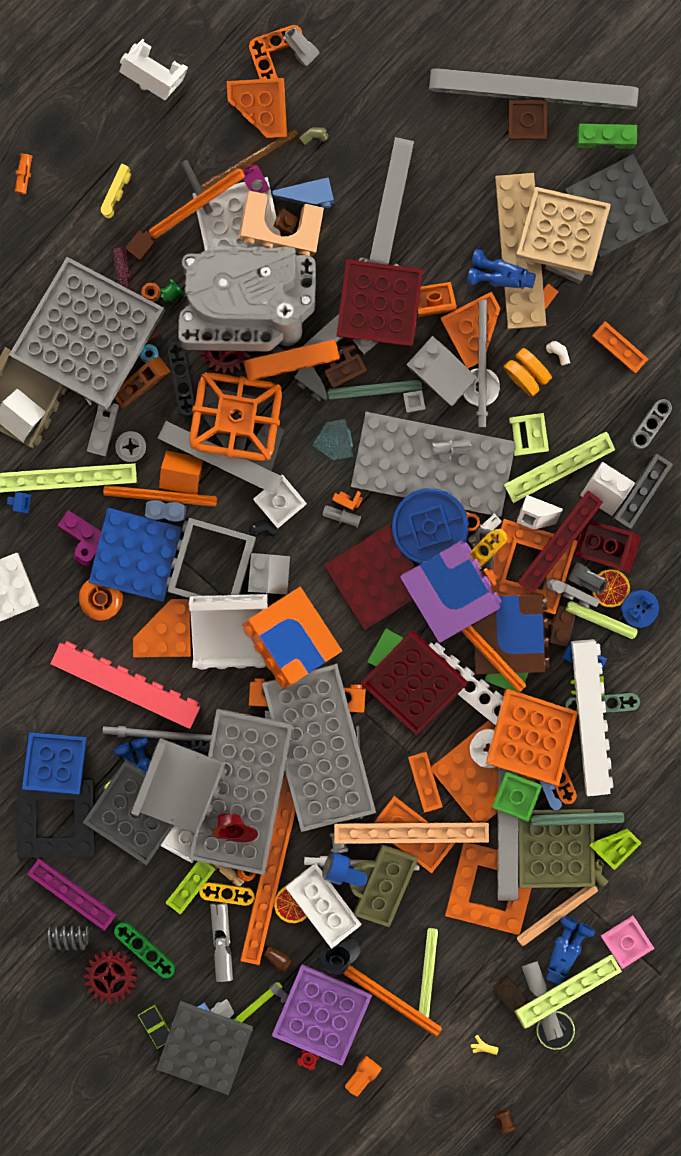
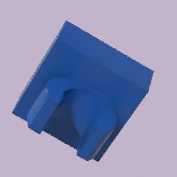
(20, 503)

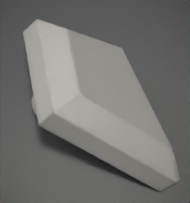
(223, 1009)

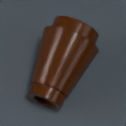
(278, 959)

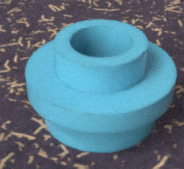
(148, 347)

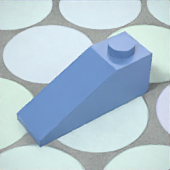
(313, 193)

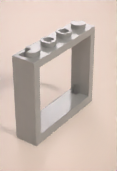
(182, 547)

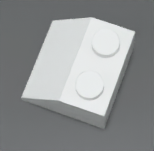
(609, 487)

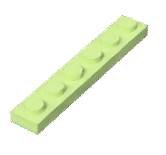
(559, 467)
(567, 991)

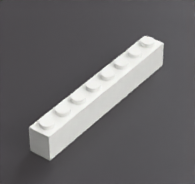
(590, 717)

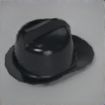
(340, 957)

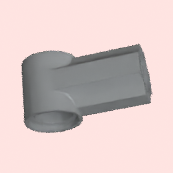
(304, 50)

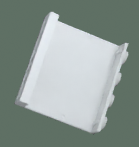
(218, 631)

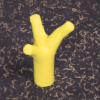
(483, 1047)

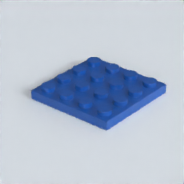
(135, 554)

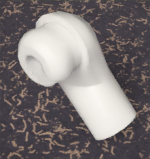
(560, 350)

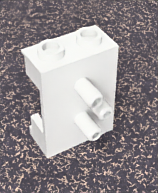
(149, 73)

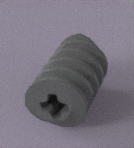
(68, 938)

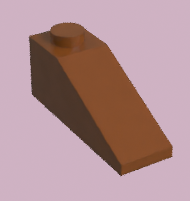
(141, 381)

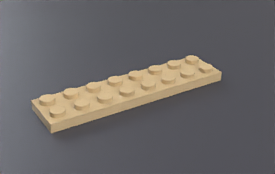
(514, 195)

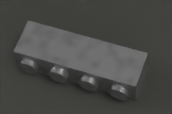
(642, 491)

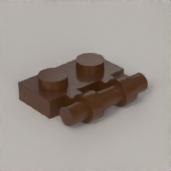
(347, 369)

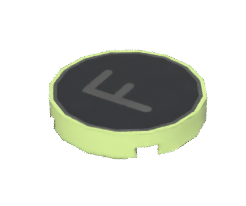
(567, 1028)

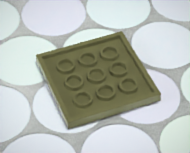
(556, 853)

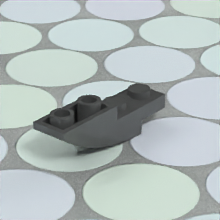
(308, 379)

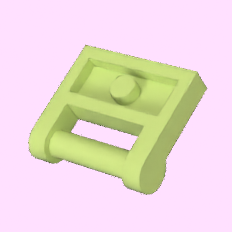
(535, 433)

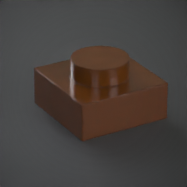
(285, 222)

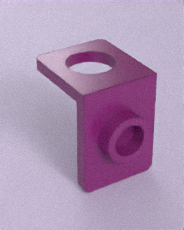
(253, 173)

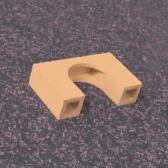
(254, 229)

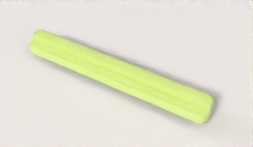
(601, 620)

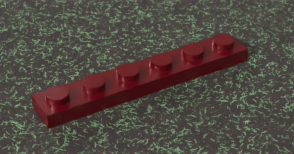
(560, 542)

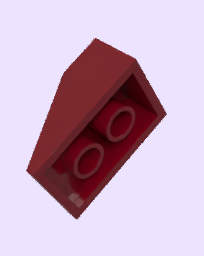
(607, 546)

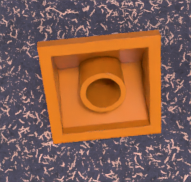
(436, 300)
(180, 472)

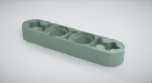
(617, 709)

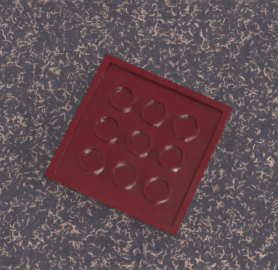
(379, 303)
(371, 577)
(414, 682)

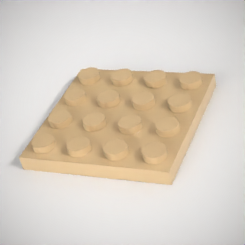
(563, 230)

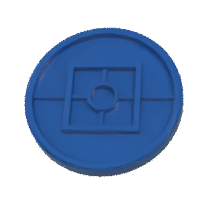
(429, 524)

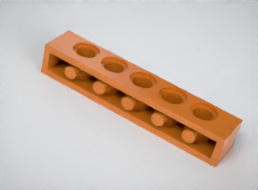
(356, 703)

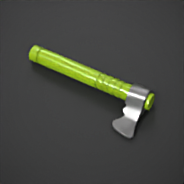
(275, 988)

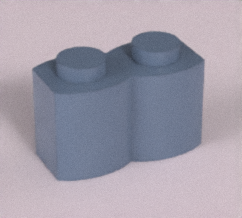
(171, 511)

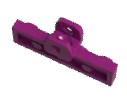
(84, 533)

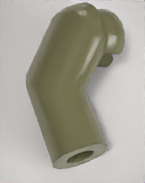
(314, 132)

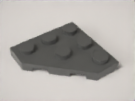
(211, 401)

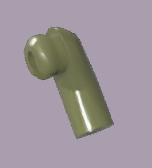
(599, 878)

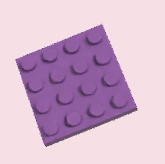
(322, 1014)

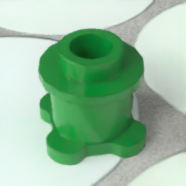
(171, 292)

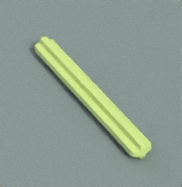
(428, 971)

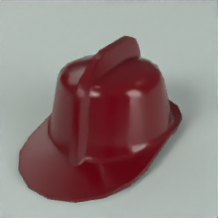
(233, 828)

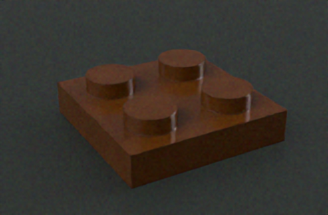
(527, 120)

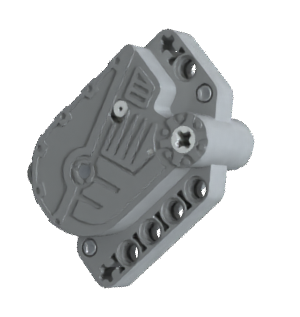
(246, 296)

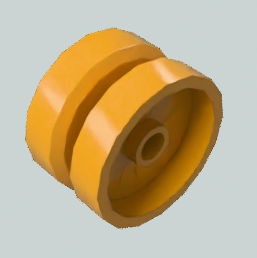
(527, 372)

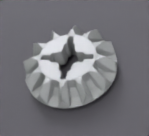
(125, 454)

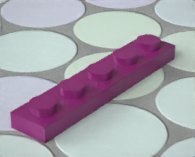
(71, 894)

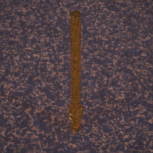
(251, 159)

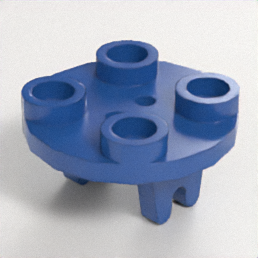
(646, 602)

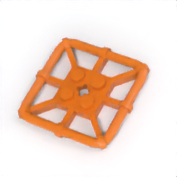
(227, 425)

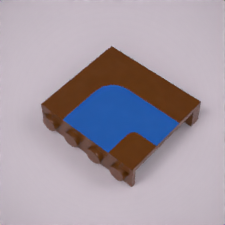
(516, 635)

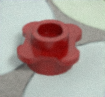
(303, 1059)

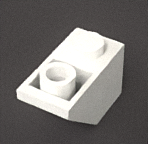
(538, 513)

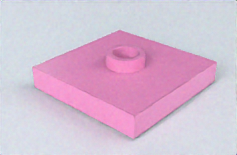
(627, 942)

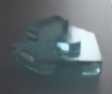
(335, 440)

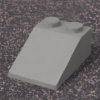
(441, 371)

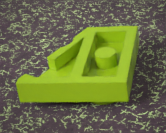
(616, 847)

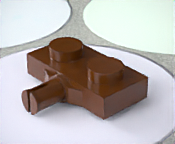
(561, 626)

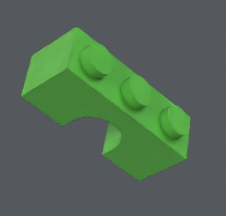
(606, 134)

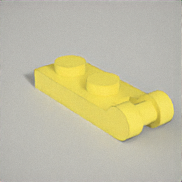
(115, 192)

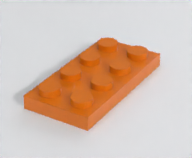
(428, 854)

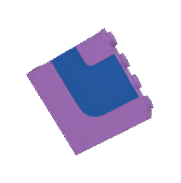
(451, 591)

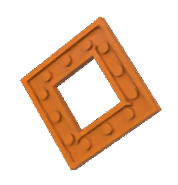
(532, 538)
(459, 905)

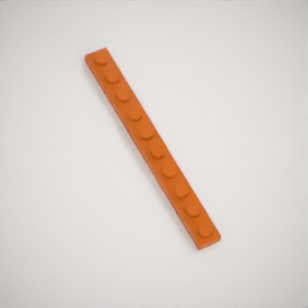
(269, 881)

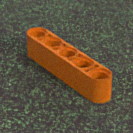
(291, 360)

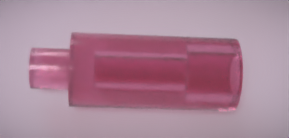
(121, 265)

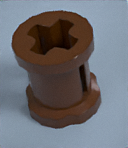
(504, 1121)

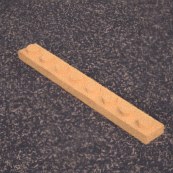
(411, 833)

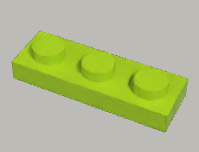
(190, 886)

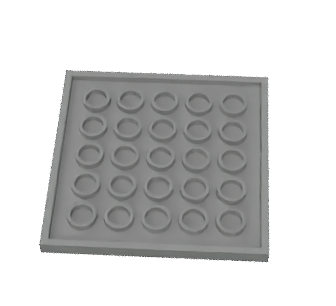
(87, 332)

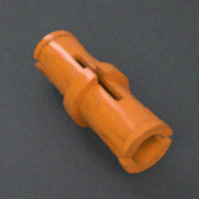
(23, 173)

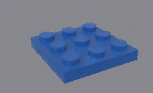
(54, 763)

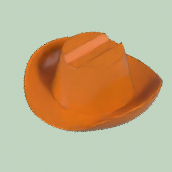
(99, 601)

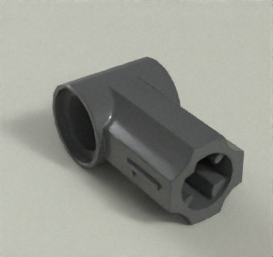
(585, 578)

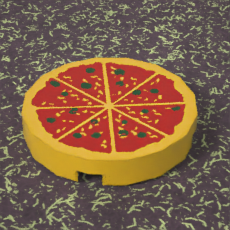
(616, 590)
(287, 907)

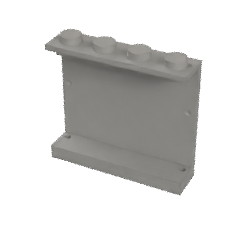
(179, 787)

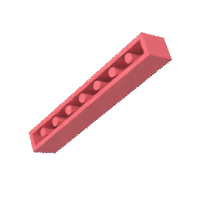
(126, 685)

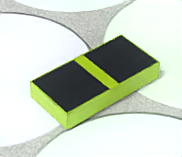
(155, 1025)

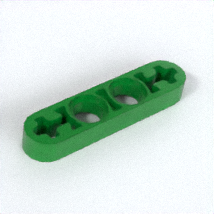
(142, 952)

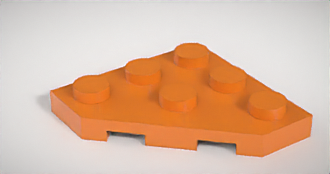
(261, 104)
(463, 328)
(166, 633)

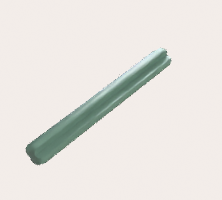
(374, 389)
(569, 819)

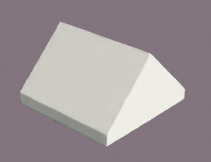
(20, 415)

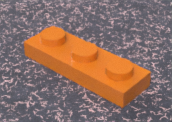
(620, 347)
(425, 782)

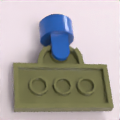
(376, 882)

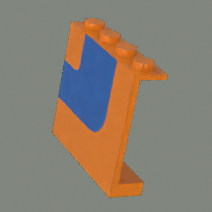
(291, 638)

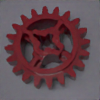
(223, 356)
(102, 976)

